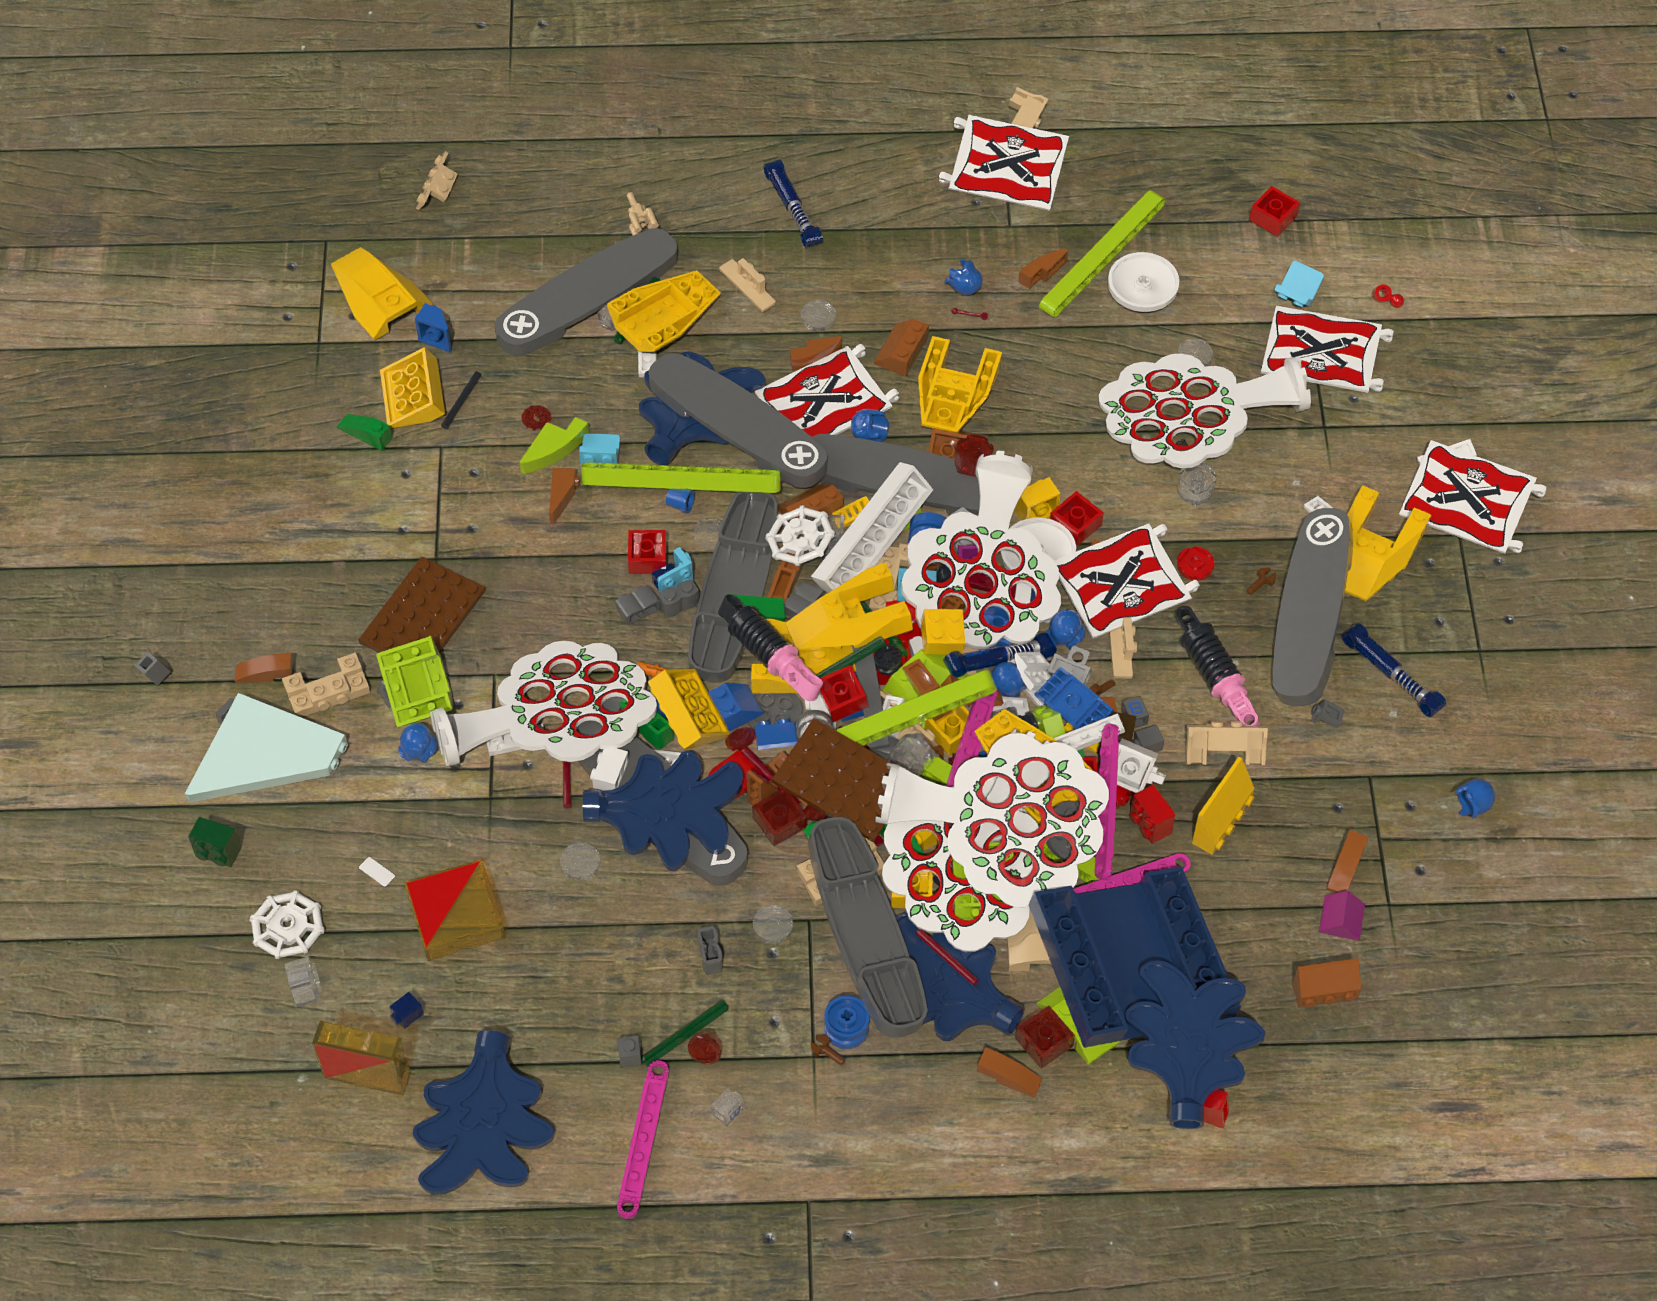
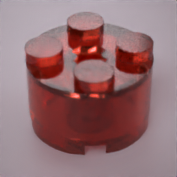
(968, 452)

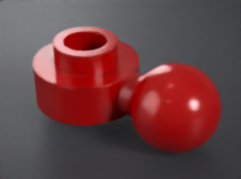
(1396, 300)

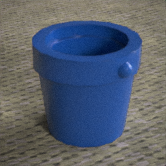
(680, 499)

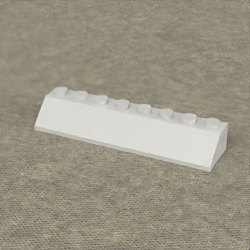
(874, 527)

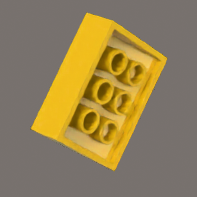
(412, 390)
(688, 707)
(1224, 808)

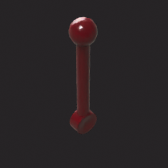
(984, 316)

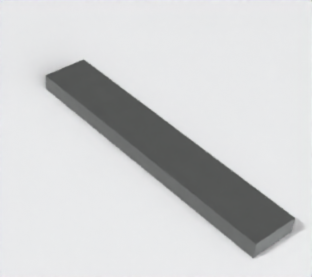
(869, 682)

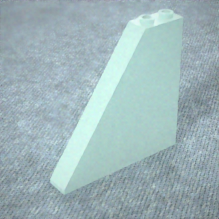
(263, 750)

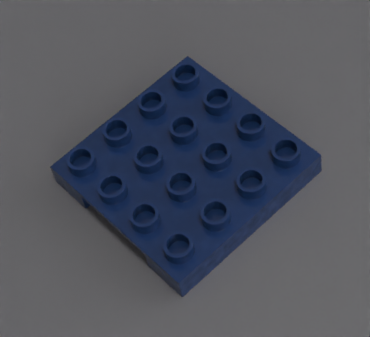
(1107, 936)

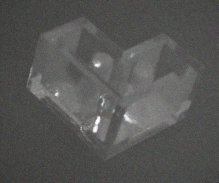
(303, 981)

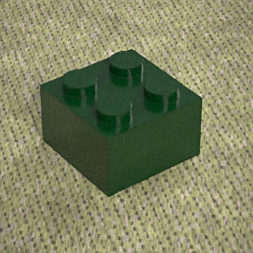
(214, 842)

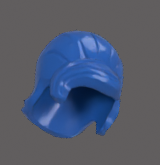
(965, 280)
(870, 425)
(1066, 628)
(1008, 679)
(417, 743)
(1475, 797)

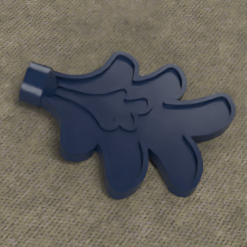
(675, 430)
(667, 806)
(949, 997)
(1188, 1040)
(478, 1119)

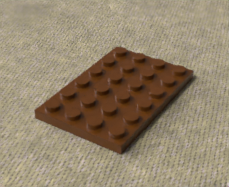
(424, 605)
(835, 777)

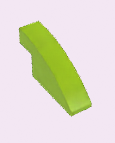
(553, 445)

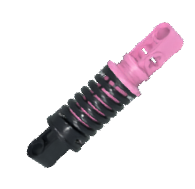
(769, 646)
(1215, 665)

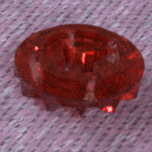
(541, 413)
(740, 739)

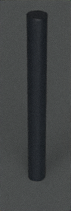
(461, 399)

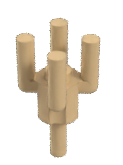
(640, 216)

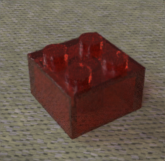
(779, 816)
(1045, 1037)

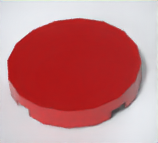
(1195, 563)

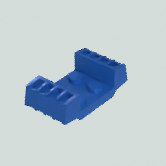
(1073, 700)

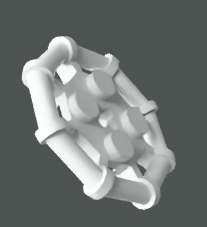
(795, 528)
(290, 934)

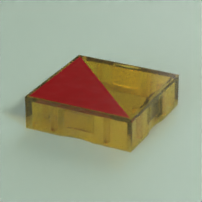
(454, 909)
(361, 1058)

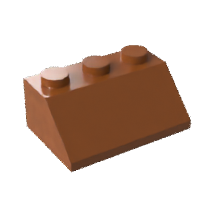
(903, 346)
(945, 442)
(819, 498)
(1327, 983)

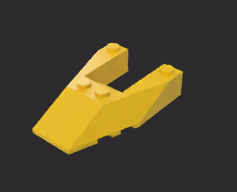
(952, 396)
(1376, 557)
(840, 619)
(816, 661)

